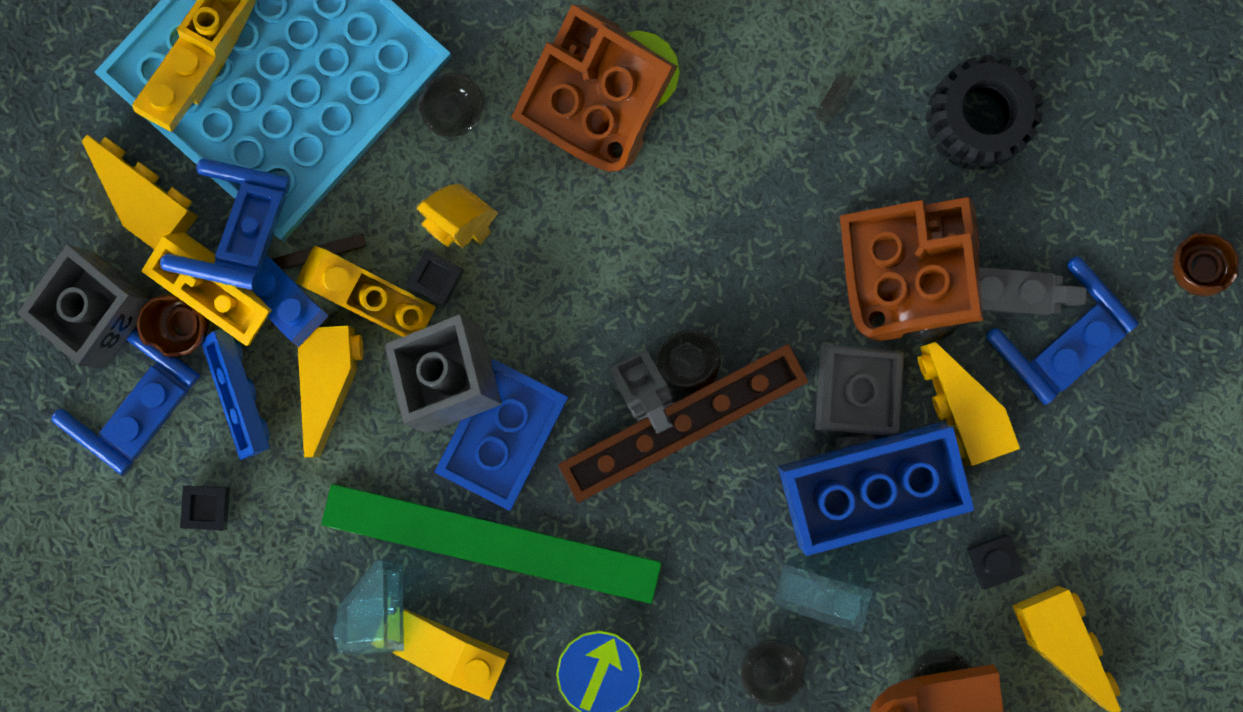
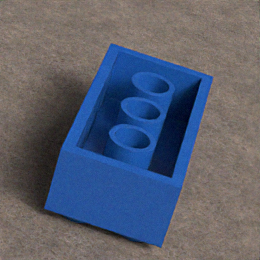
(876, 488)

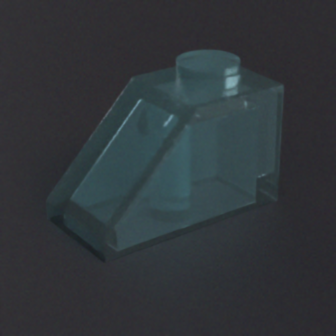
(823, 597)
(372, 613)

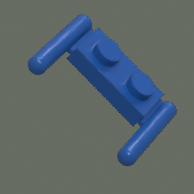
(246, 231)
(1077, 346)
(139, 414)

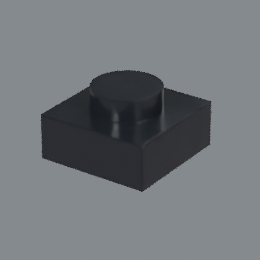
(435, 277)
(204, 507)
(995, 561)

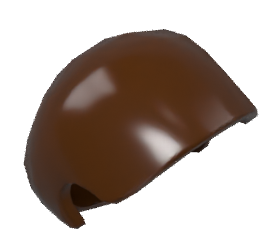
(1215, 265)
(157, 326)

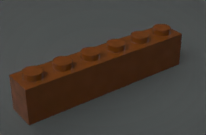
(691, 420)

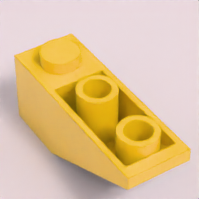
(136, 198)
(364, 293)
(976, 416)
(1057, 632)

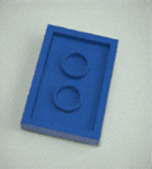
(501, 445)

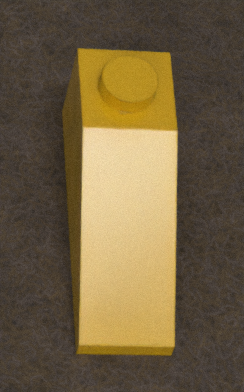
(228, 306)
(325, 375)
(452, 655)

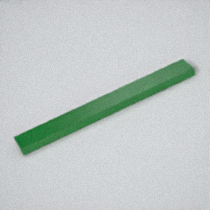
(491, 543)

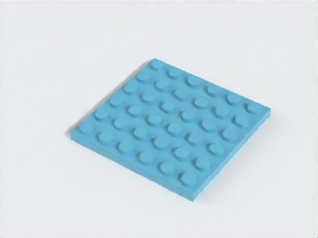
(296, 93)

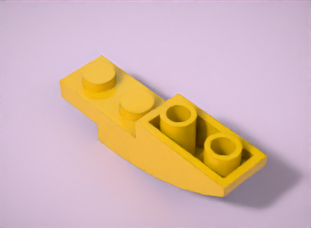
(193, 61)
(456, 216)

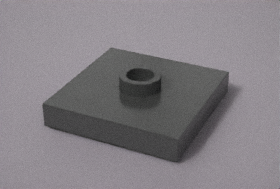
(859, 390)

